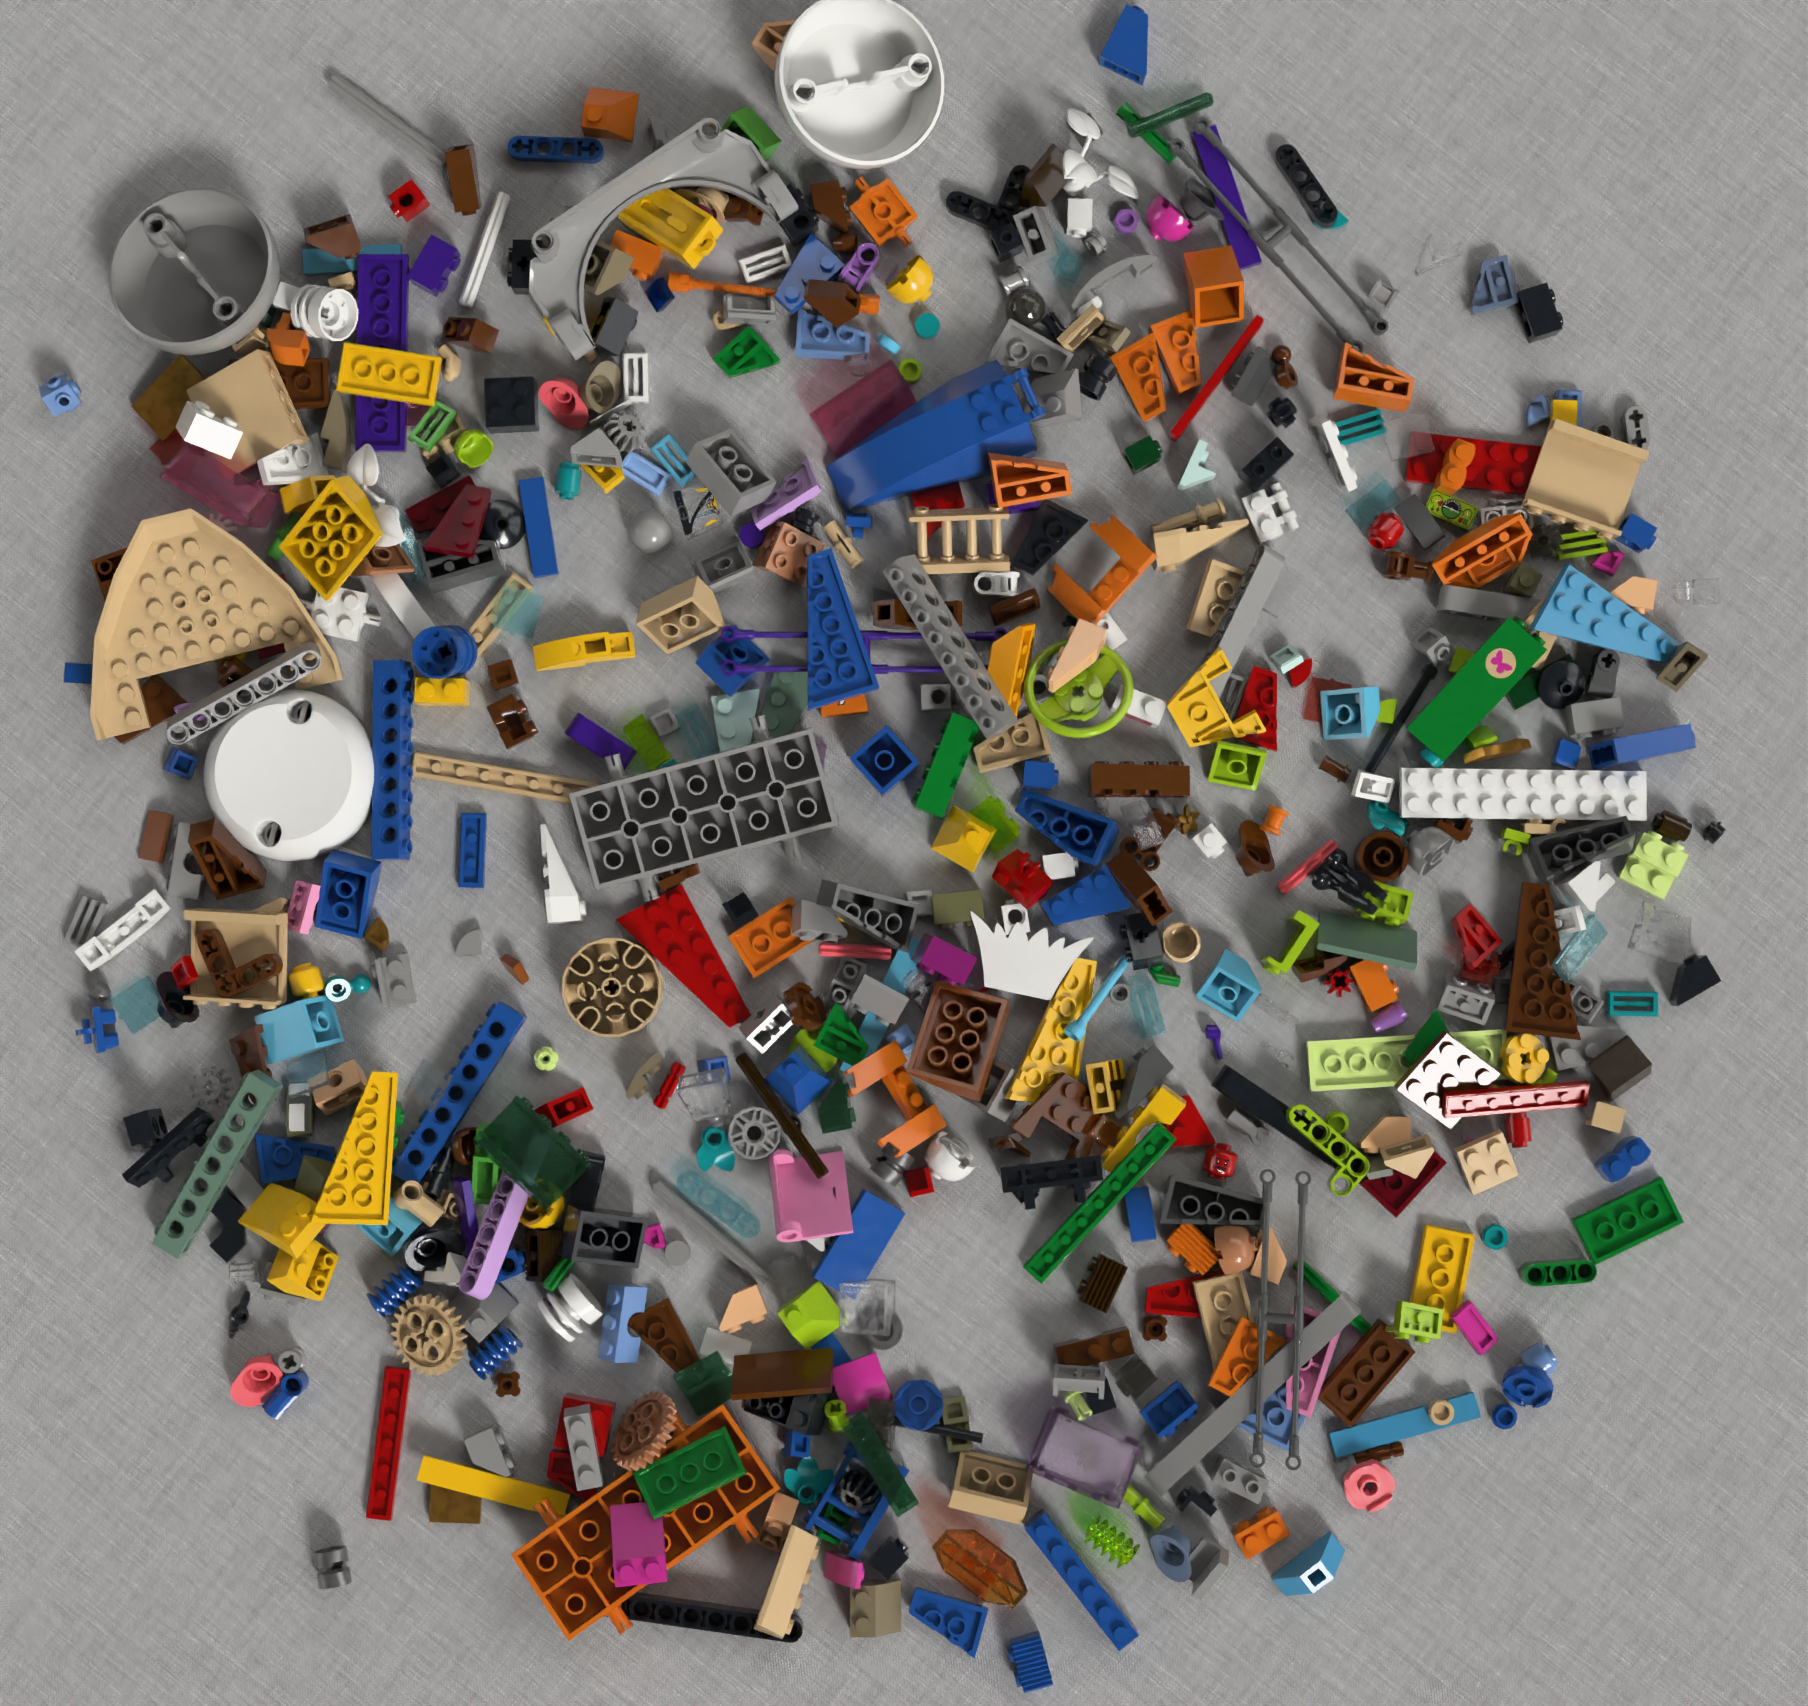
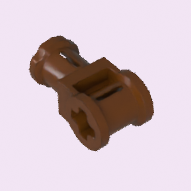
(1403, 567)

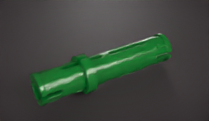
(1152, 138)

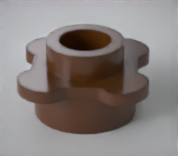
(1149, 1323)
(513, 1379)

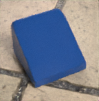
(1566, 754)
(180, 763)
(714, 1063)

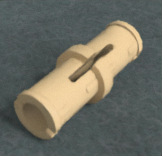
(833, 530)

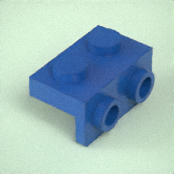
(1169, 1409)

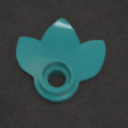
(1380, 816)
(715, 1153)
(808, 1477)

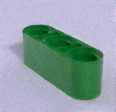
(1569, 1275)

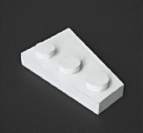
(1329, 442)
(293, 463)

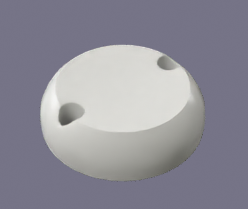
(857, 82)
(291, 775)

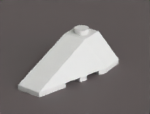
(562, 897)

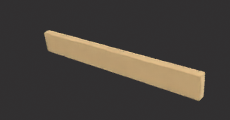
(495, 777)

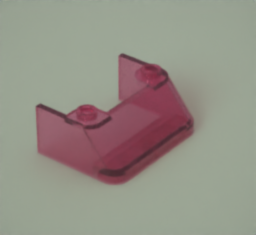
(221, 488)

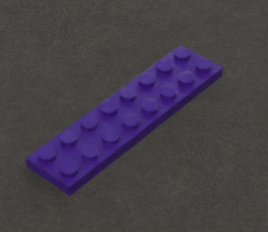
(382, 324)

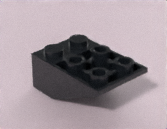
(799, 1412)

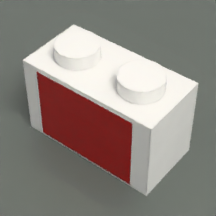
(1143, 707)

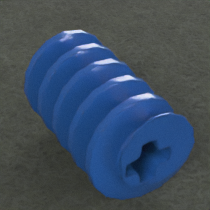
(395, 1290)
(494, 1352)

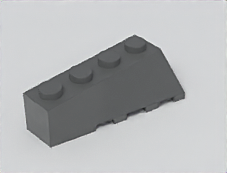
(1580, 845)
(1201, 1203)

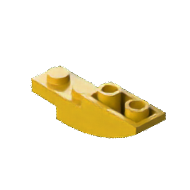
(583, 649)

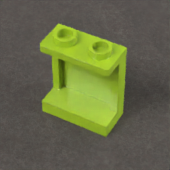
(1306, 928)

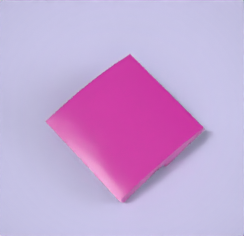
(860, 1380)

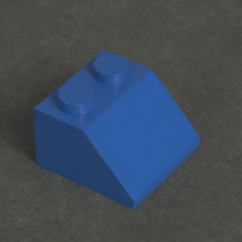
(738, 651)

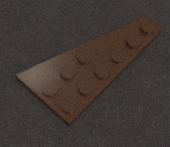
(1537, 995)

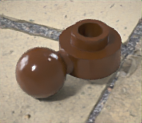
(1285, 373)

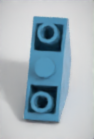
(1310, 1568)

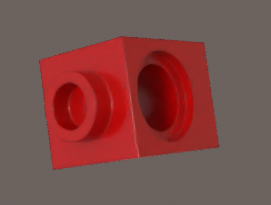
(408, 190)

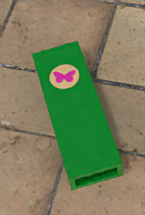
(1477, 687)

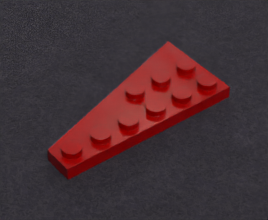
(681, 943)

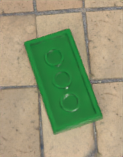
(1627, 1220)
(689, 1473)

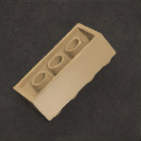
(786, 1582)

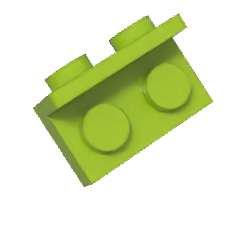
(1393, 909)
(1416, 1321)

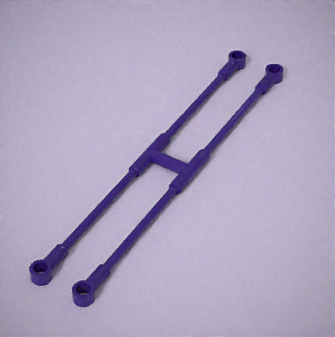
(867, 635)

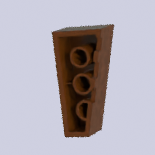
(1139, 780)

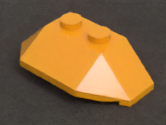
(1010, 661)

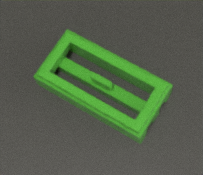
(421, 442)

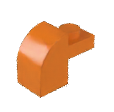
(287, 343)

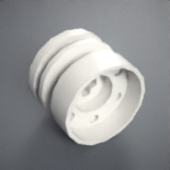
(324, 312)
(566, 1311)

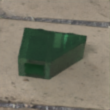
(834, 1110)

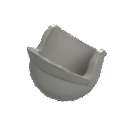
(650, 532)

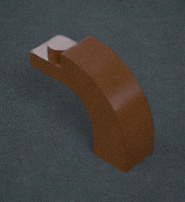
(893, 615)

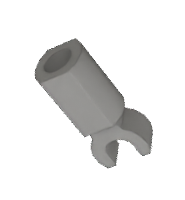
(1245, 1125)

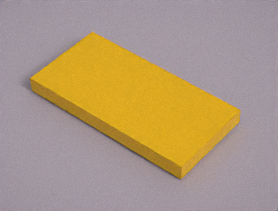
(389, 374)
(1442, 1271)

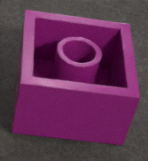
(941, 957)

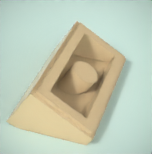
(446, 441)

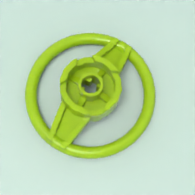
(1089, 683)

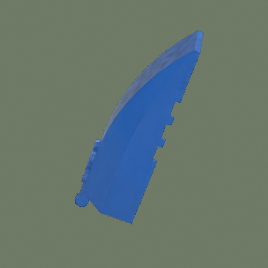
(940, 439)

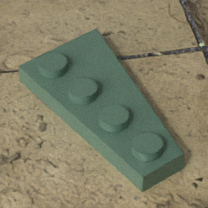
(785, 701)

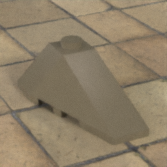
(605, 267)

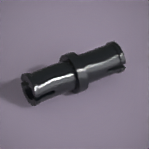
(441, 1174)

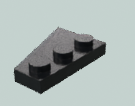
(1046, 536)

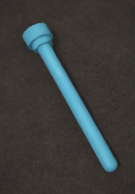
(1077, 1028)

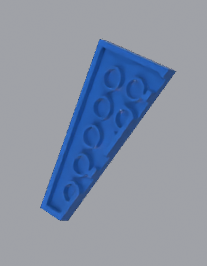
(835, 648)

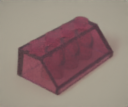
(862, 408)

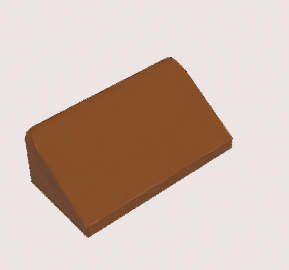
(156, 836)

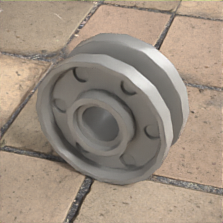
(768, 1129)

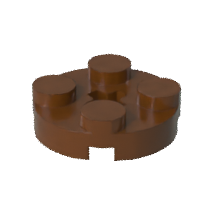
(804, 1008)

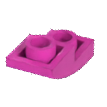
(843, 1570)

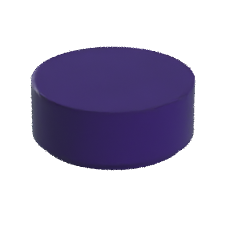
(751, 536)

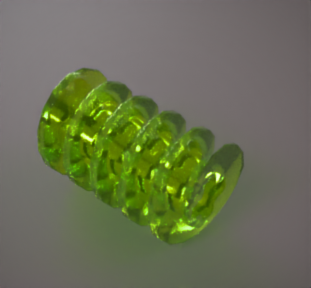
(1110, 1542)

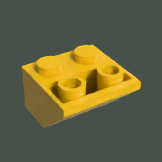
(306, 1275)

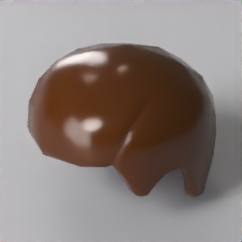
(463, 1146)

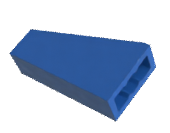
(1641, 746)

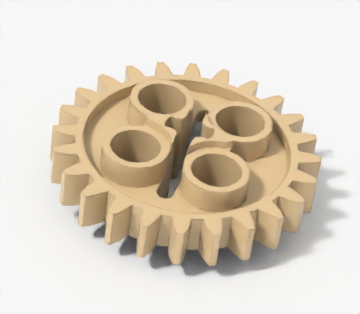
(428, 1334)

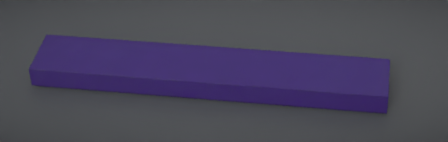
(1219, 173)

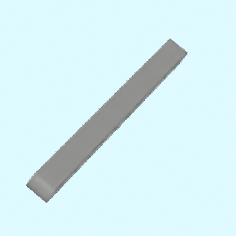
(1243, 1401)

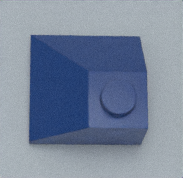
(798, 1080)

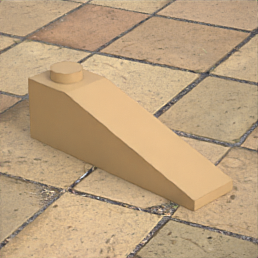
(1179, 546)

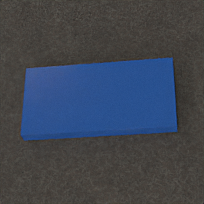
(855, 1254)

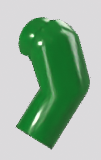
(1161, 977)

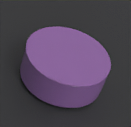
(1126, 221)

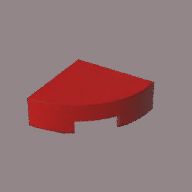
(1300, 672)

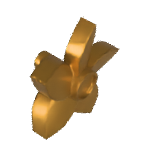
(1187, 820)

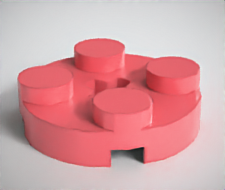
(1366, 1472)

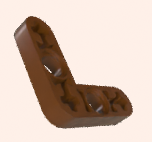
(235, 975)

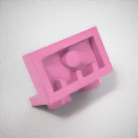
(302, 906)

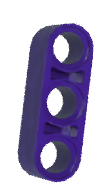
(599, 740)

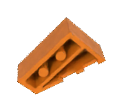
(1371, 383)
(1027, 479)

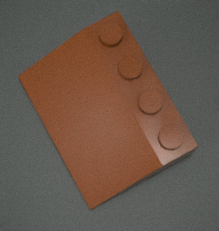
(958, 1040)

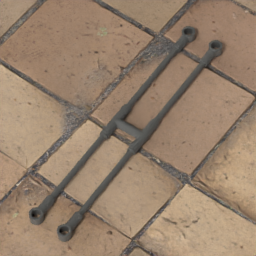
(1289, 227)
(1296, 1319)

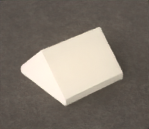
(1582, 886)

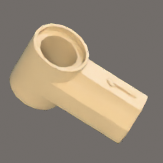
(419, 1204)

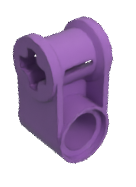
(859, 271)

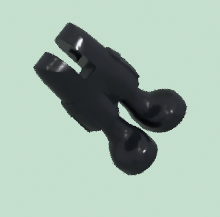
(1352, 891)

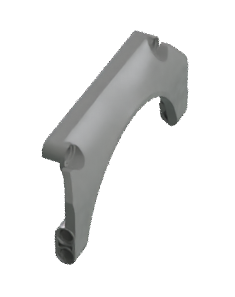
(688, 160)

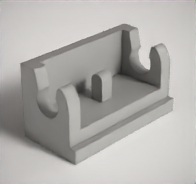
(748, 310)
(1079, 1379)

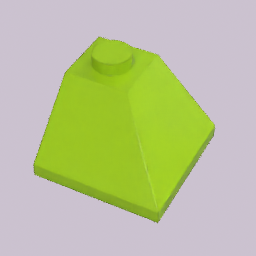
(810, 1315)

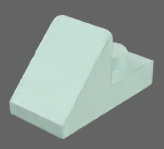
(1193, 473)

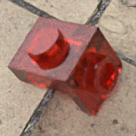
(1484, 971)

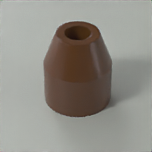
(846, 243)

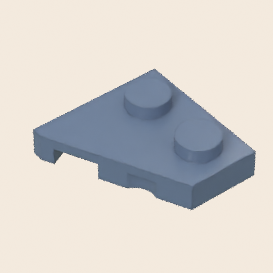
(1494, 286)

